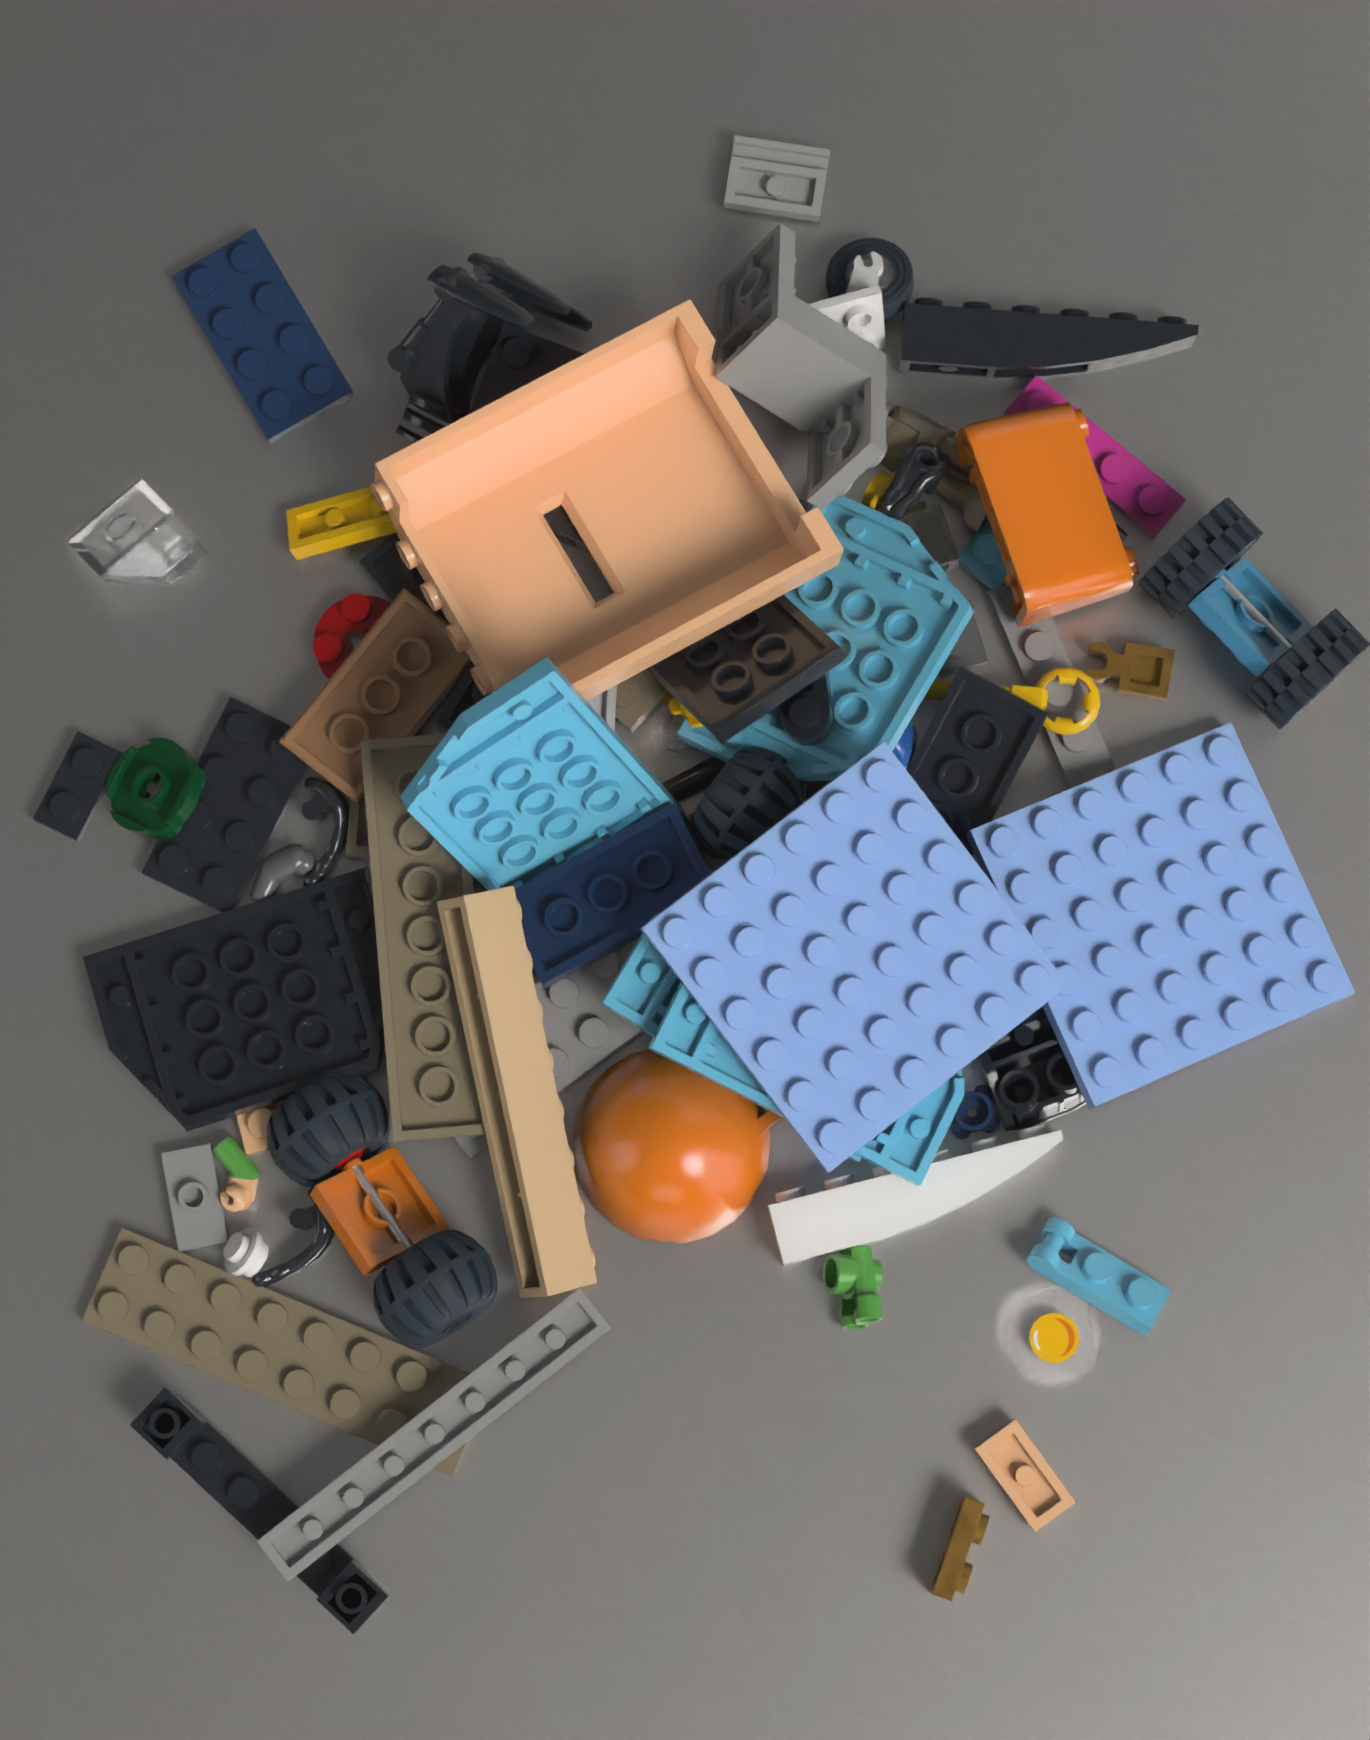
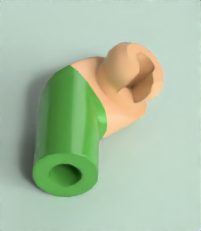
(241, 1178)

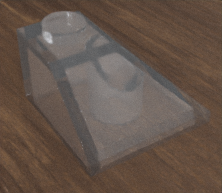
(137, 540)

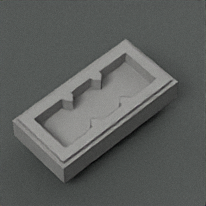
(195, 1197)

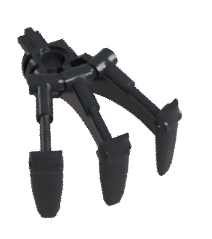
(452, 341)

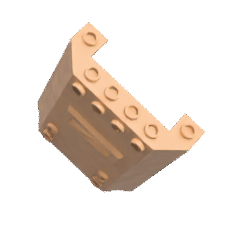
(656, 483)

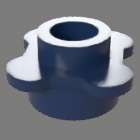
(983, 1121)

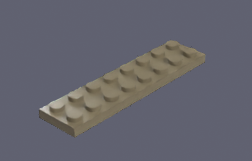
(423, 1028)
(266, 1342)

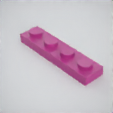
(1124, 479)

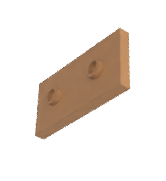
(378, 693)

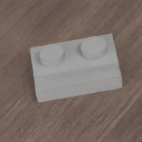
(776, 178)

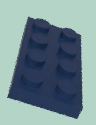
(262, 336)
(607, 894)

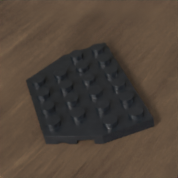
(247, 1001)

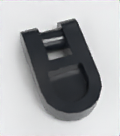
(809, 715)

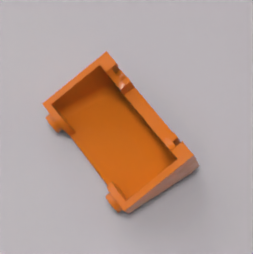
(1046, 510)

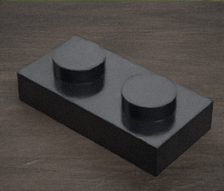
(77, 787)

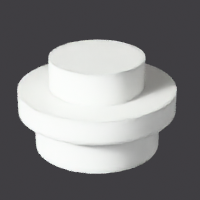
(245, 1253)

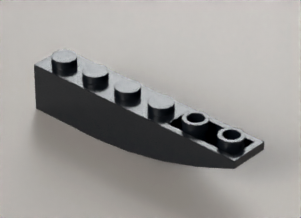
(1028, 343)

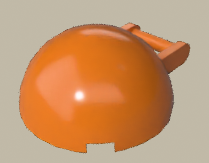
(668, 1149)

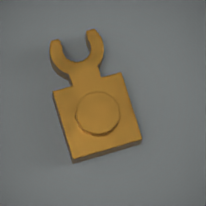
(1140, 670)

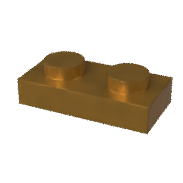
(952, 1570)

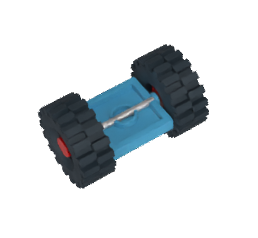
(1252, 613)

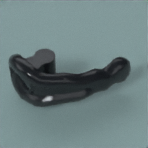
(916, 474)
(316, 810)
(304, 1220)

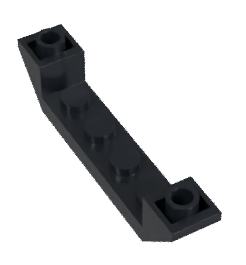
(254, 1501)

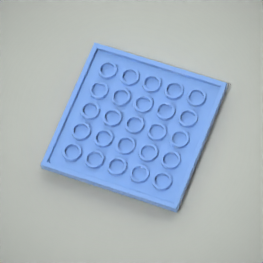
(1163, 913)
(854, 956)

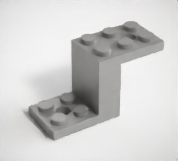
(802, 367)

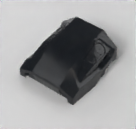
(1034, 1060)

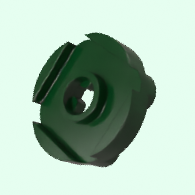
(171, 805)

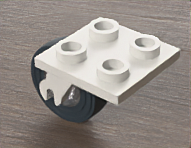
(867, 285)

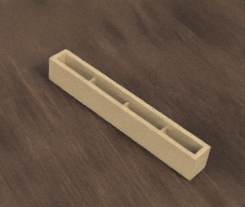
(517, 1092)

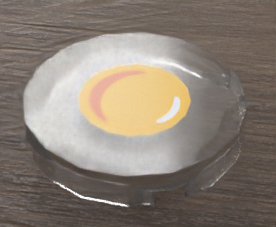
(1053, 1338)

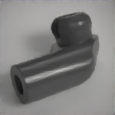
(278, 866)

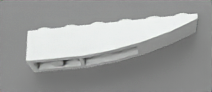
(888, 1205)

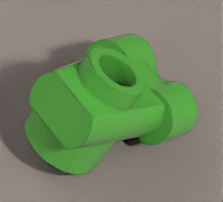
(856, 1278)

